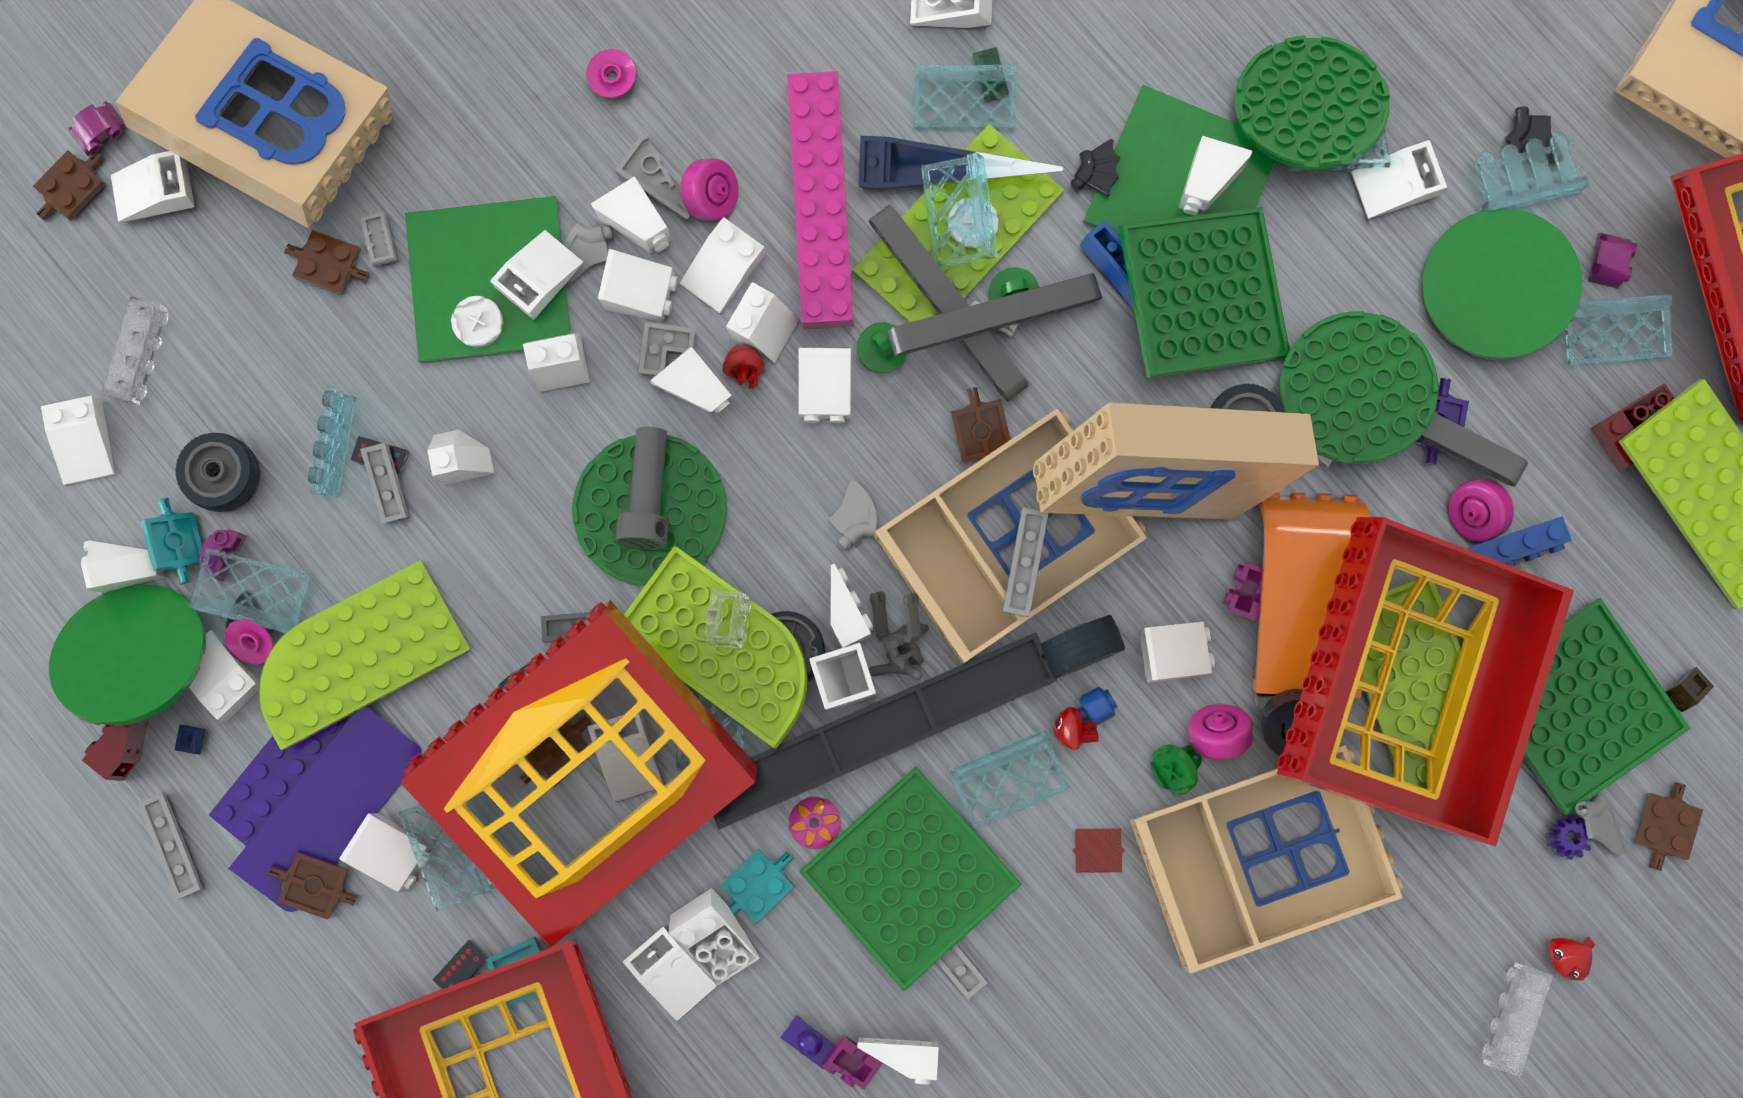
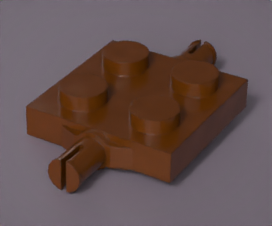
(69, 185)
(326, 262)
(979, 427)
(549, 757)
(1668, 826)
(312, 885)

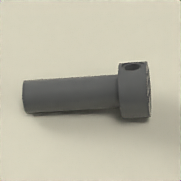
(642, 524)

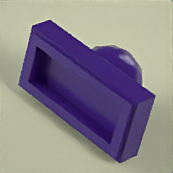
(807, 1041)

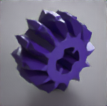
(1560, 842)

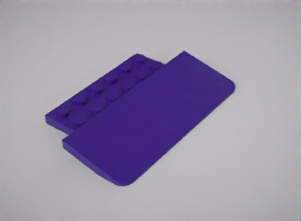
(312, 796)

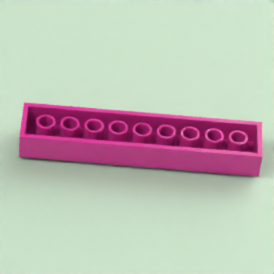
(820, 200)

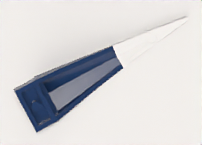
(898, 163)

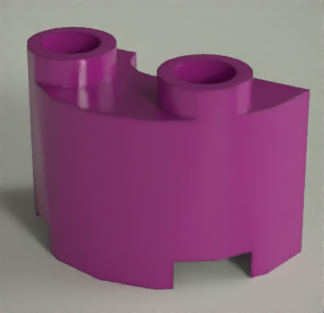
(95, 125)
(1612, 260)
(223, 541)
(1246, 594)
(852, 1062)

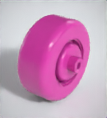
(709, 189)
(1481, 510)
(1220, 731)

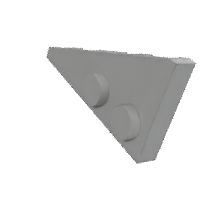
(652, 176)

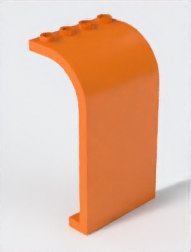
(1298, 576)

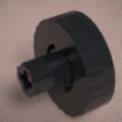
(1275, 713)

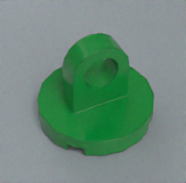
(1011, 282)
(876, 349)
(1176, 767)

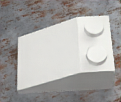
(951, 13)
(722, 265)
(79, 439)
(223, 680)
(911, 1058)

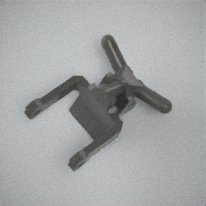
(901, 644)

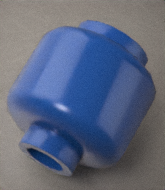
(1097, 706)

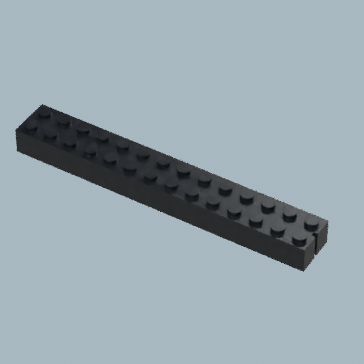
(891, 726)

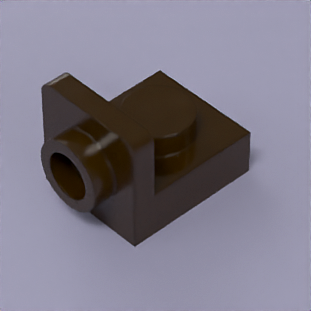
(1690, 690)

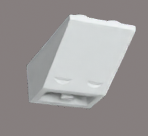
(1409, 180)
(152, 187)
(536, 273)
(846, 618)
(620, 774)
(712, 937)
(669, 973)

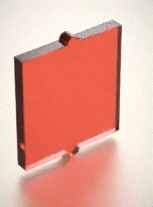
(1098, 850)

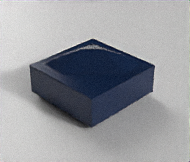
(189, 739)

